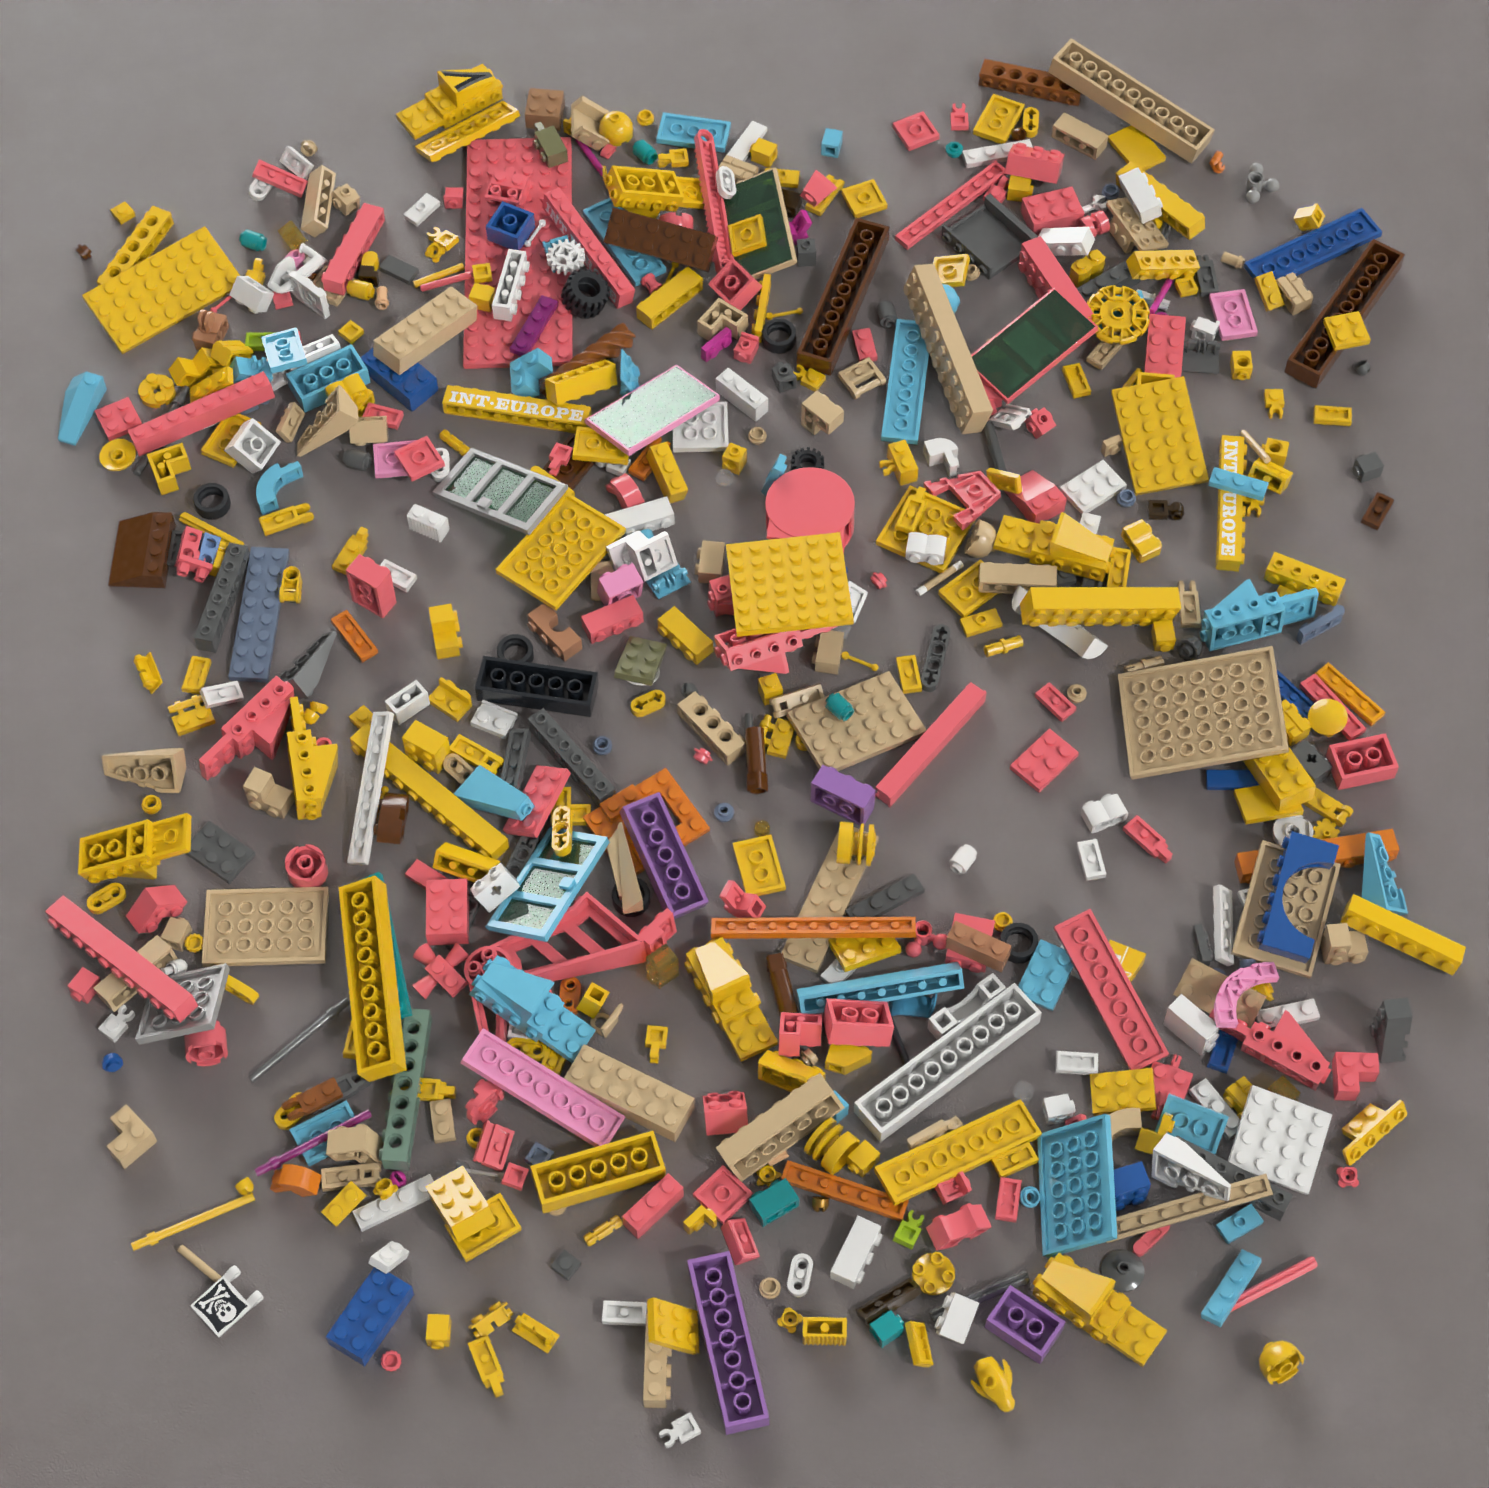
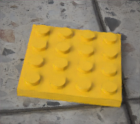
(935, 520)

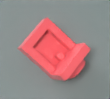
(953, 1188)

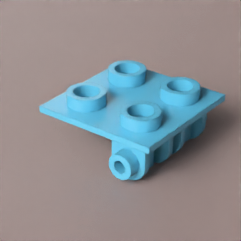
(628, 374)
(668, 581)

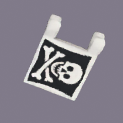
(223, 1305)

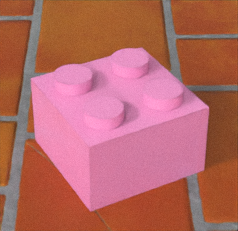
(619, 584)

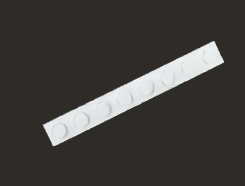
(370, 788)

